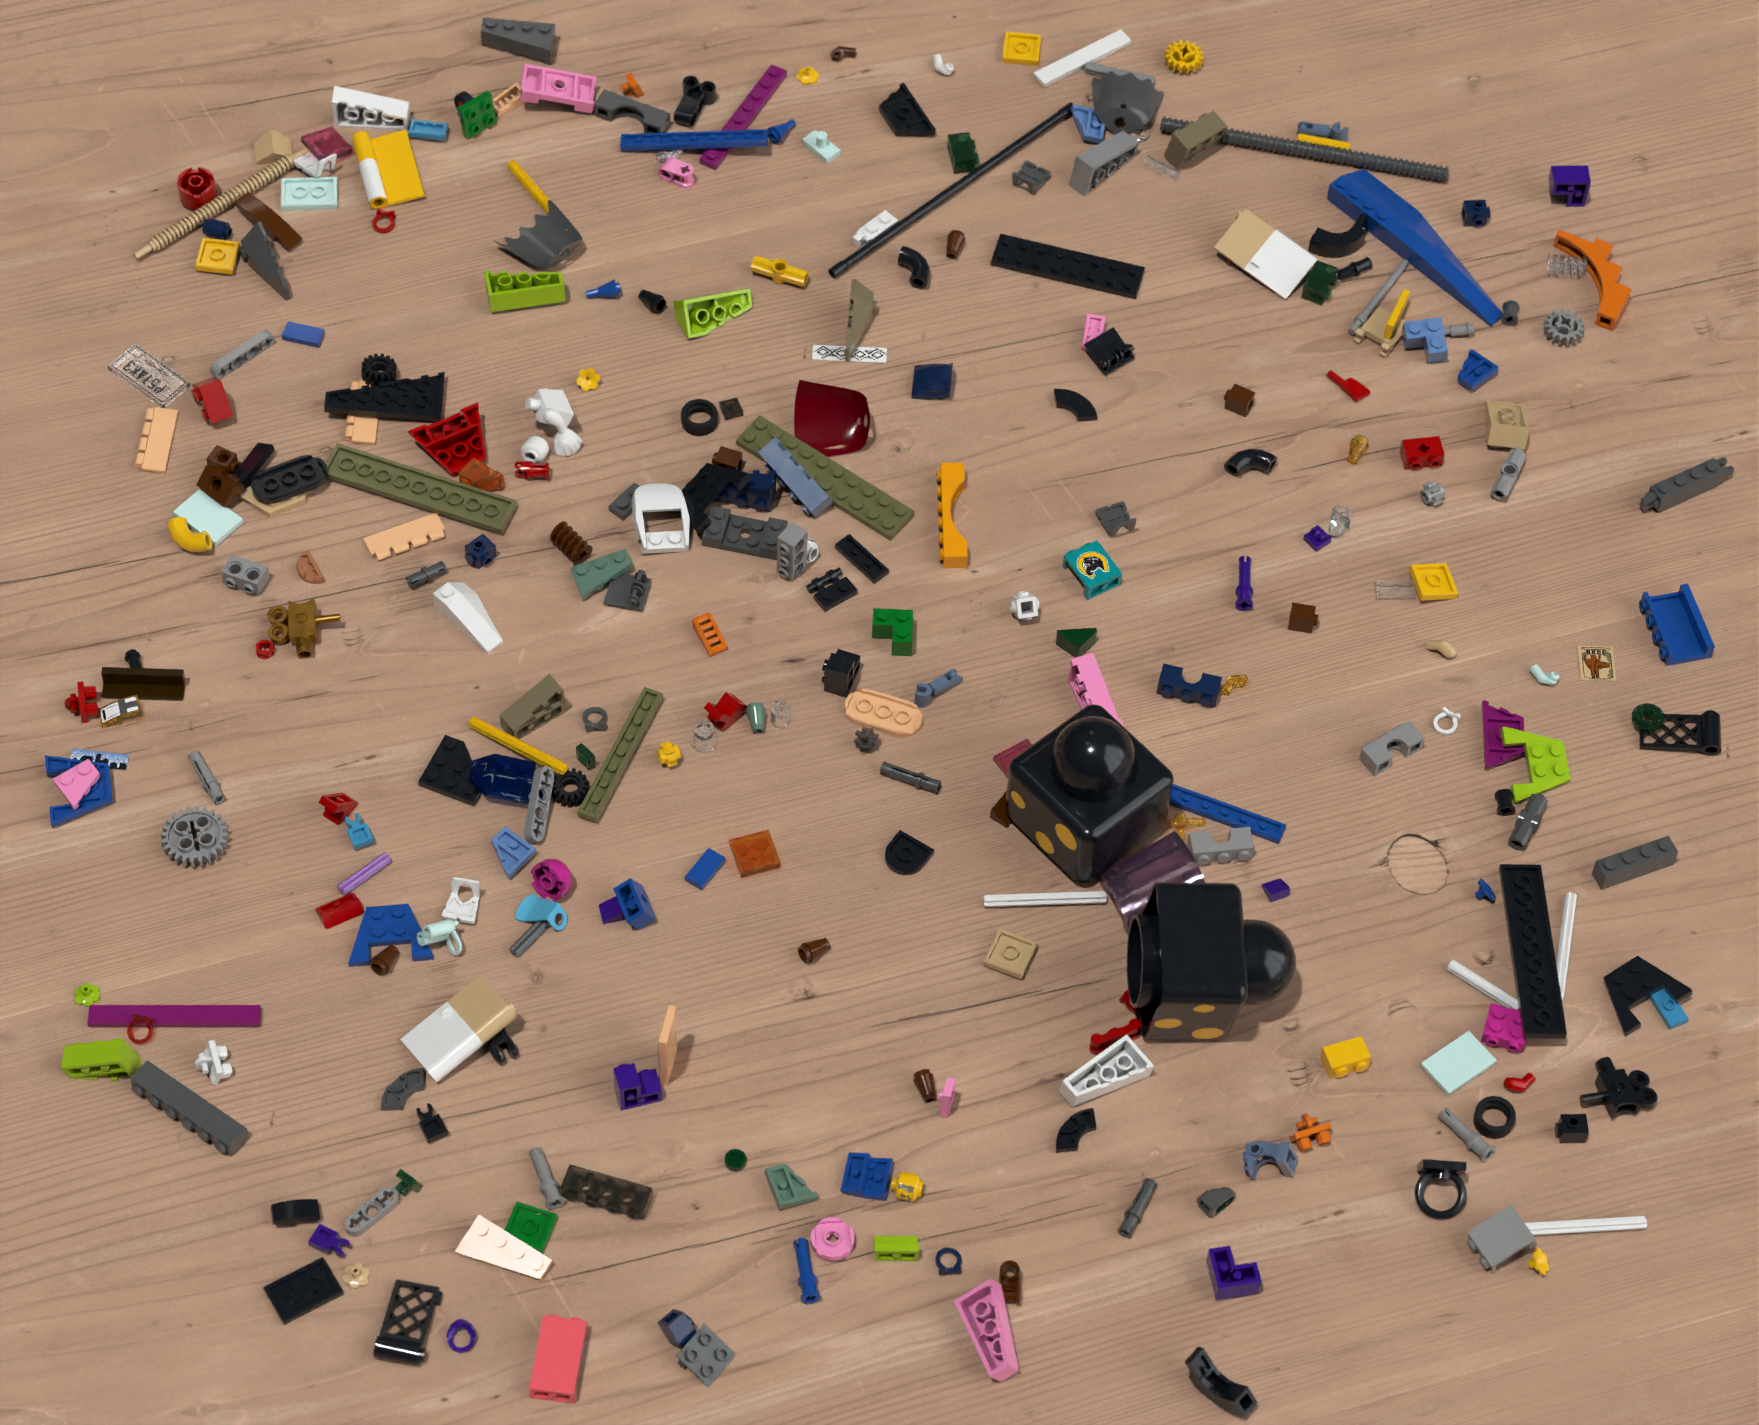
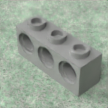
(792, 552)

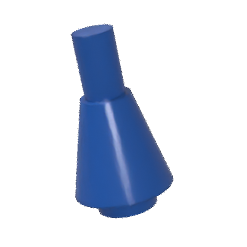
(777, 132)
(609, 289)

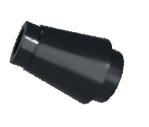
(653, 301)

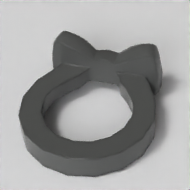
(601, 725)

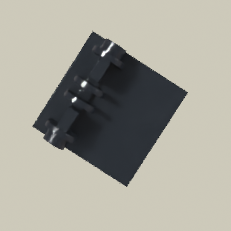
(1109, 351)

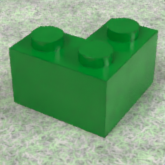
(894, 625)

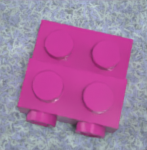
(1503, 1029)

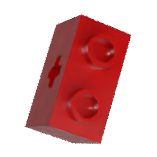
(1422, 452)

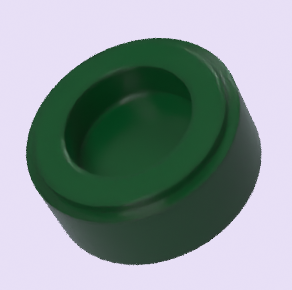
(735, 1160)

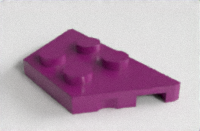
(1492, 721)

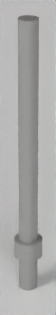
(1361, 318)

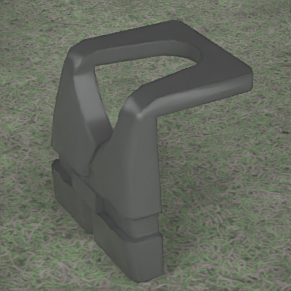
(1031, 175)
(1115, 514)

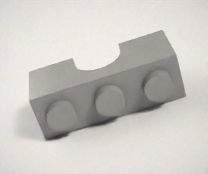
(1403, 738)
(1205, 850)

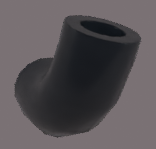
(917, 265)
(1250, 459)

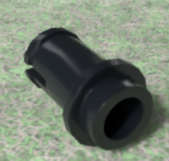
(133, 658)

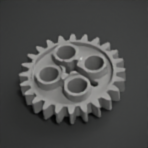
(175, 840)

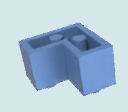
(1426, 334)

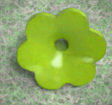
(87, 994)

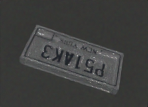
(149, 375)

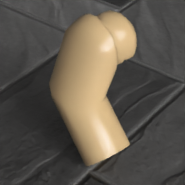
(1442, 646)

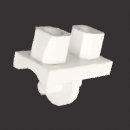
(210, 1062)

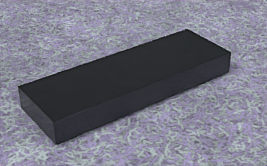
(253, 462)
(861, 558)

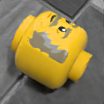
(907, 1186)

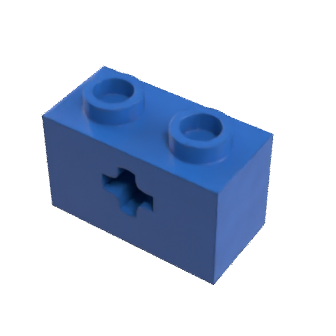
(634, 903)

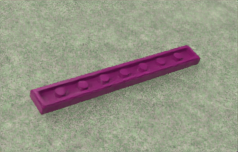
(176, 1015)

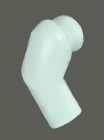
(1549, 679)

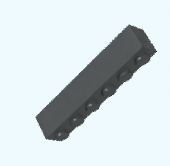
(188, 1108)

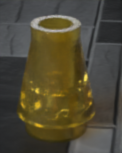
(1358, 446)

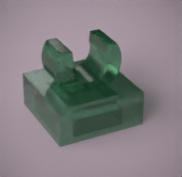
(407, 1183)

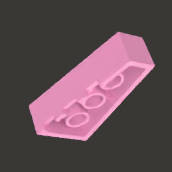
(1089, 684)
(989, 1327)

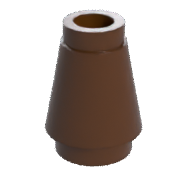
(955, 241)
(811, 950)
(383, 961)
(925, 1084)

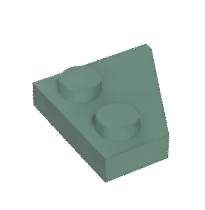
(787, 1187)

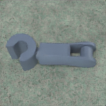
(1323, 130)
(925, 691)

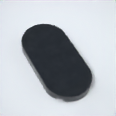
(289, 479)

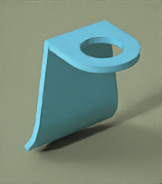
(539, 909)

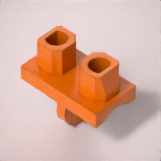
(1302, 1137)

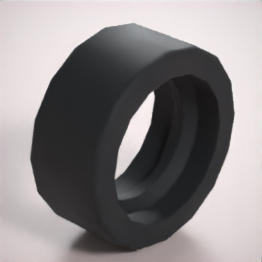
(699, 429)
(1494, 1131)

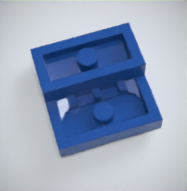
(867, 1176)

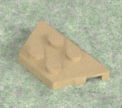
(272, 510)

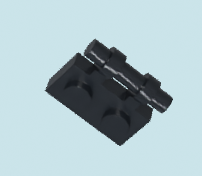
(834, 594)

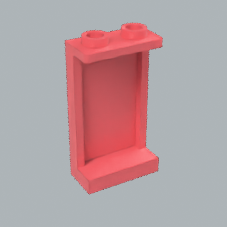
(558, 1359)

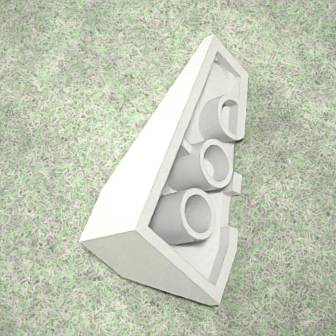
(468, 614)

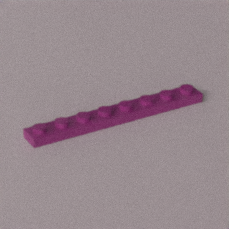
(746, 112)

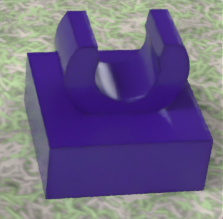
(1317, 538)

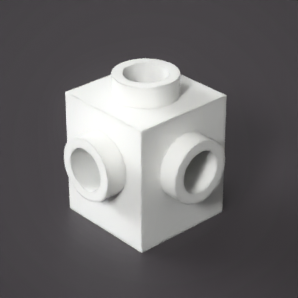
(1030, 608)

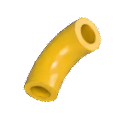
(186, 538)

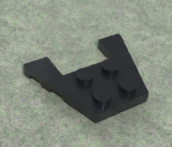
(706, 487)
(1635, 983)

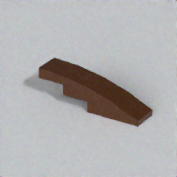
(273, 224)

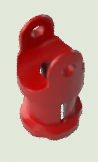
(529, 470)

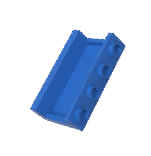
(1677, 626)

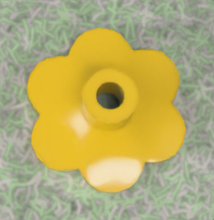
(807, 76)
(591, 382)
(1539, 1261)

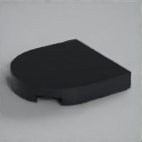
(906, 854)

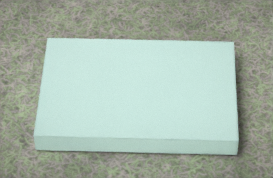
(309, 193)
(208, 515)
(1458, 1063)

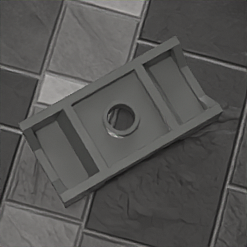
(726, 530)

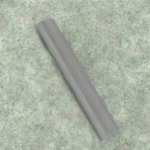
(1102, 70)

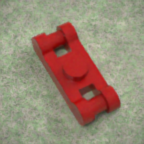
(1101, 1042)

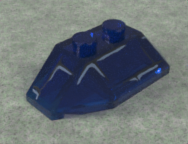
(504, 777)

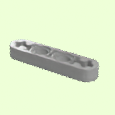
(242, 354)
(534, 827)

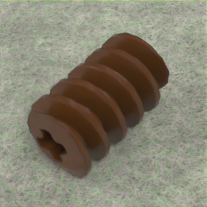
(570, 543)

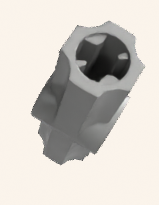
(1508, 474)

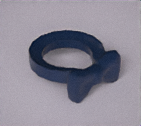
(942, 1269)

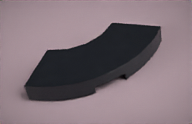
(1076, 403)
(1074, 1129)

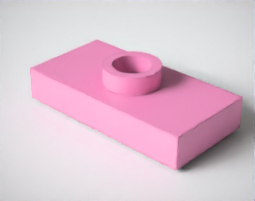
(1093, 327)
(946, 1097)

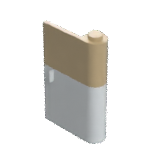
(1265, 253)
(459, 1028)

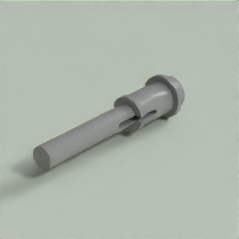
(1460, 330)

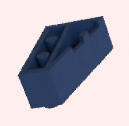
(756, 494)

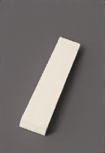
(1078, 59)

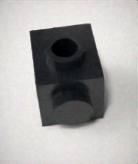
(1572, 1128)

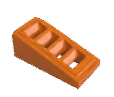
(706, 622)

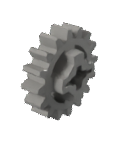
(1564, 327)

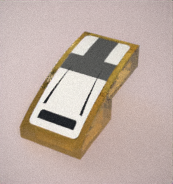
(121, 709)

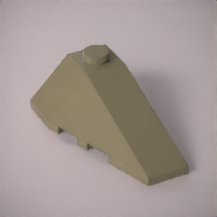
(860, 315)

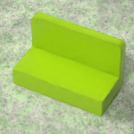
(896, 1248)

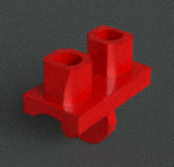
(80, 702)

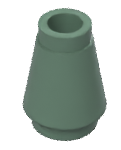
(756, 717)

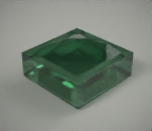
(585, 756)

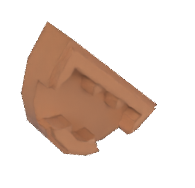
(308, 569)

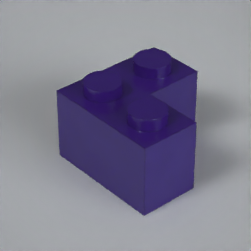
(1571, 182)
(636, 1088)
(1231, 1279)

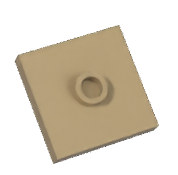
(1010, 953)

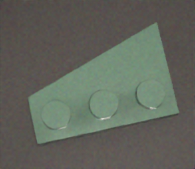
(595, 573)

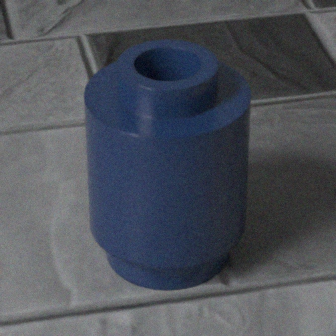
(217, 229)

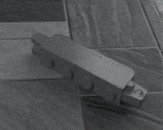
(1686, 485)

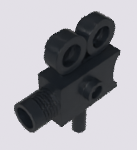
(1619, 1090)

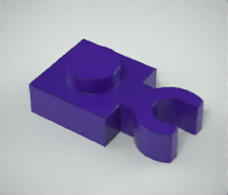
(327, 1239)

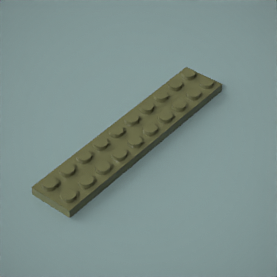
(842, 486)
(420, 488)

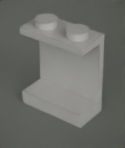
(1500, 1238)

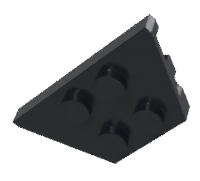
(905, 114)

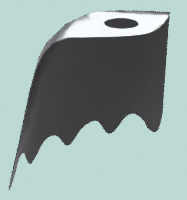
(1136, 94)
(547, 241)

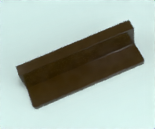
(143, 682)

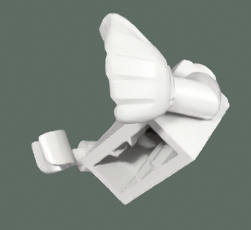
(554, 409)

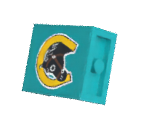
(1093, 569)

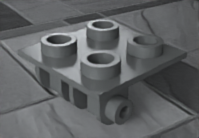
(628, 591)
(705, 1355)

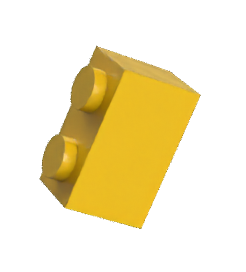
(1345, 1057)

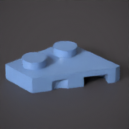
(1088, 123)

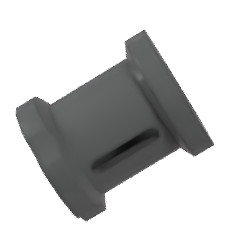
(1510, 312)

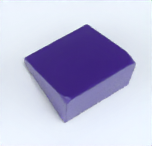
(1276, 889)
(611, 911)

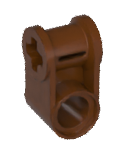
(1010, 1284)

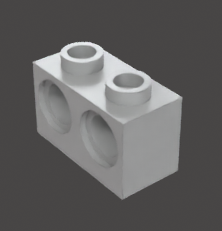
(245, 575)

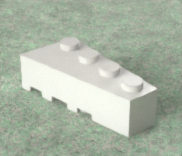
(368, 110)
(1108, 1071)

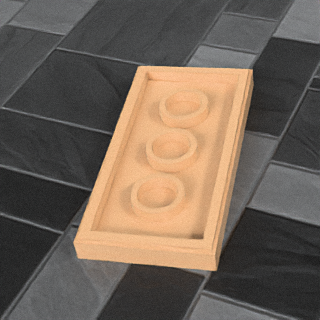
(667, 1045)

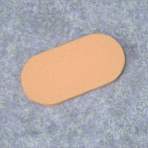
(883, 713)

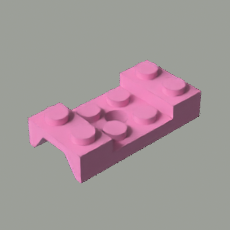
(540, 84)

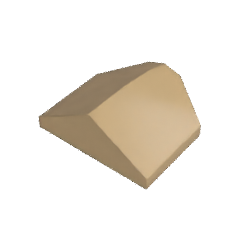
(272, 147)

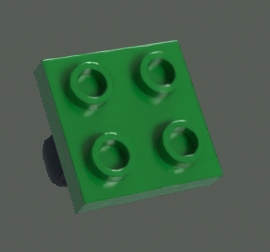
(475, 113)

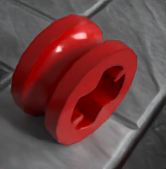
(264, 654)

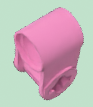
(677, 172)

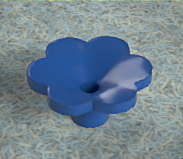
(1485, 890)

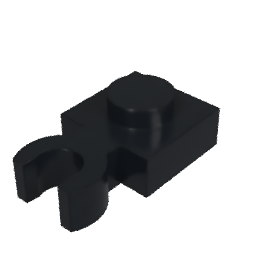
(431, 1126)

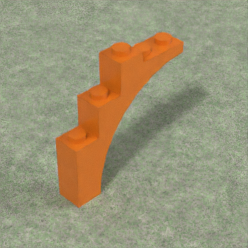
(1605, 274)

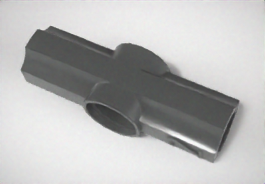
(1527, 821)

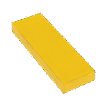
(1396, 314)

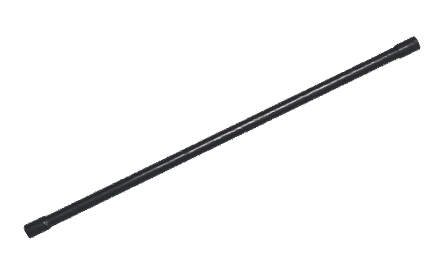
(843, 265)

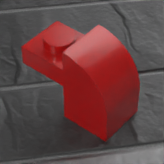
(726, 711)

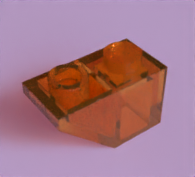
(481, 476)

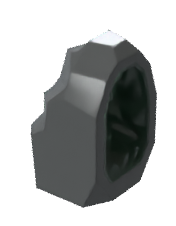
(1215, 1200)

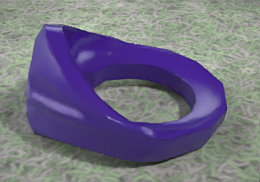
(457, 1325)

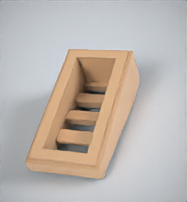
(504, 96)

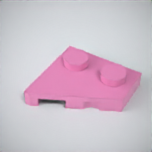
(77, 782)

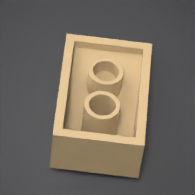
(1506, 425)

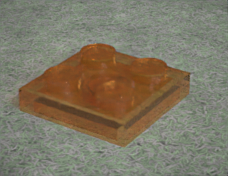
(754, 853)

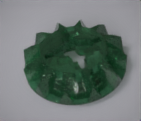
(1647, 710)

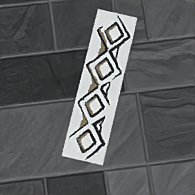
(861, 354)

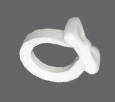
(1445, 712)

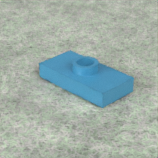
(428, 130)
(1671, 1013)

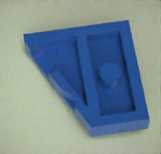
(1476, 370)

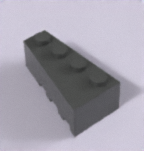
(520, 37)

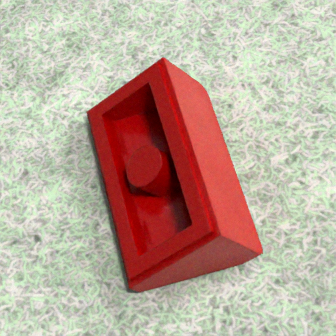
(339, 910)

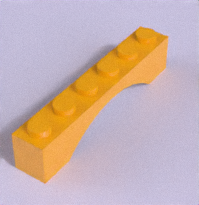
(953, 543)

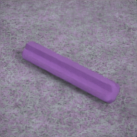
(364, 873)

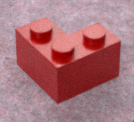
(213, 399)

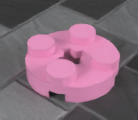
(841, 1231)

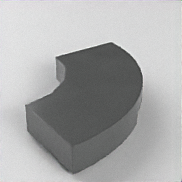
(402, 1088)

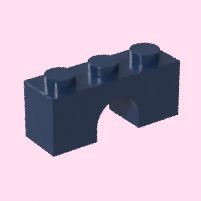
(1202, 692)

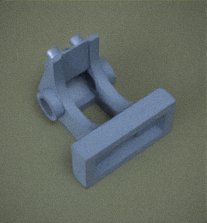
(1278, 1153)

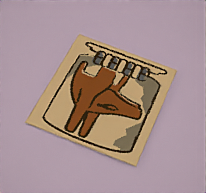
(1596, 663)

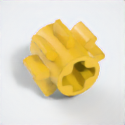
(668, 754)

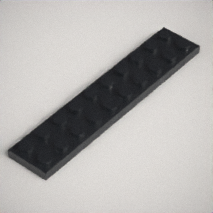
(1532, 951)

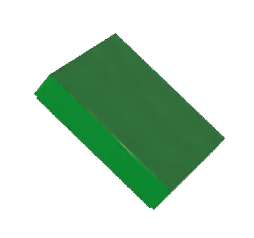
(531, 1225)

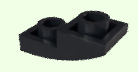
(295, 1210)

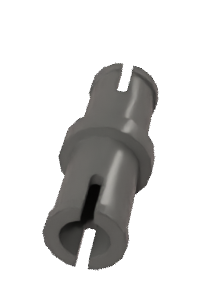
(426, 574)

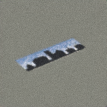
(115, 760)

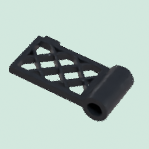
(1707, 734)
(405, 1348)

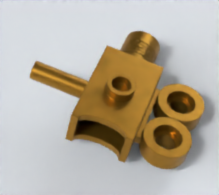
(302, 625)

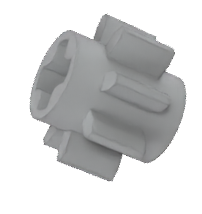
(1432, 493)

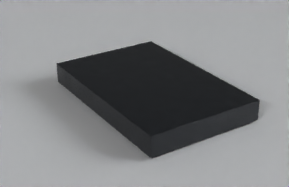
(303, 1291)

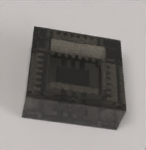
(731, 408)

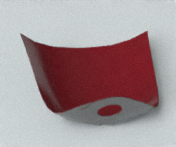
(829, 416)

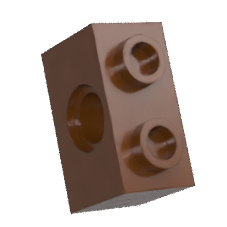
(211, 481)

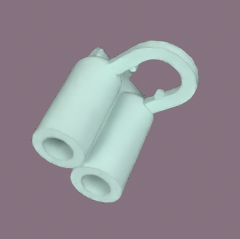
(439, 932)

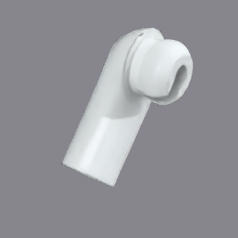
(945, 69)

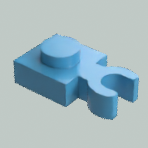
(358, 833)

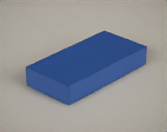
(303, 334)
(705, 868)

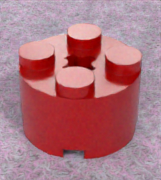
(196, 188)

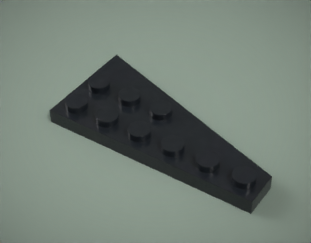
(393, 399)

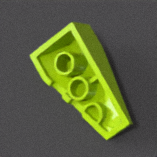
(706, 312)

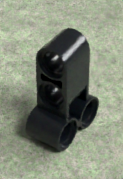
(693, 100)

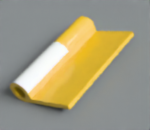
(387, 168)

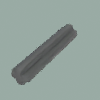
(529, 937)

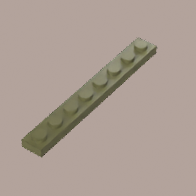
(620, 754)

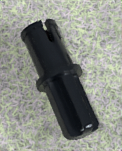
(1354, 268)

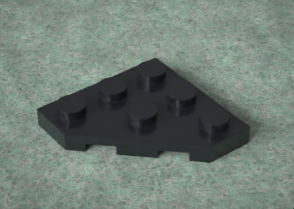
(450, 772)

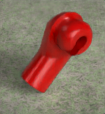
(1519, 1085)

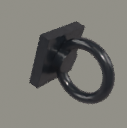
(1441, 1171)

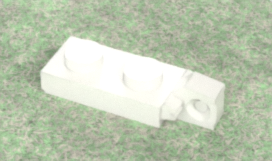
(874, 228)

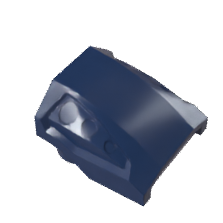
(932, 381)

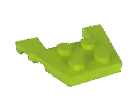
(1544, 759)

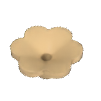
(356, 1276)

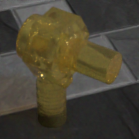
(1180, 822)

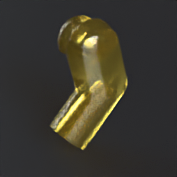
(1233, 682)

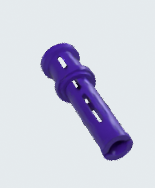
(1244, 590)

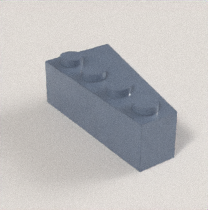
(795, 478)

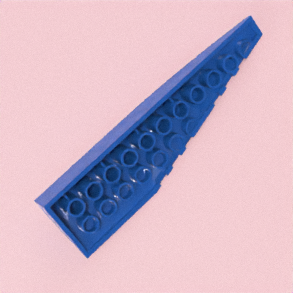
(1411, 237)

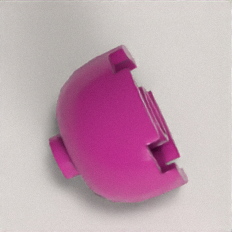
(551, 879)

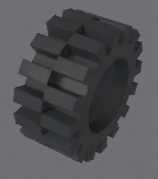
(378, 363)
(574, 797)

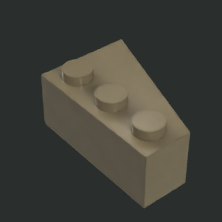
(1194, 137)
(534, 708)

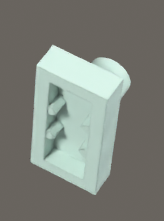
(821, 146)

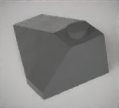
(262, 260)

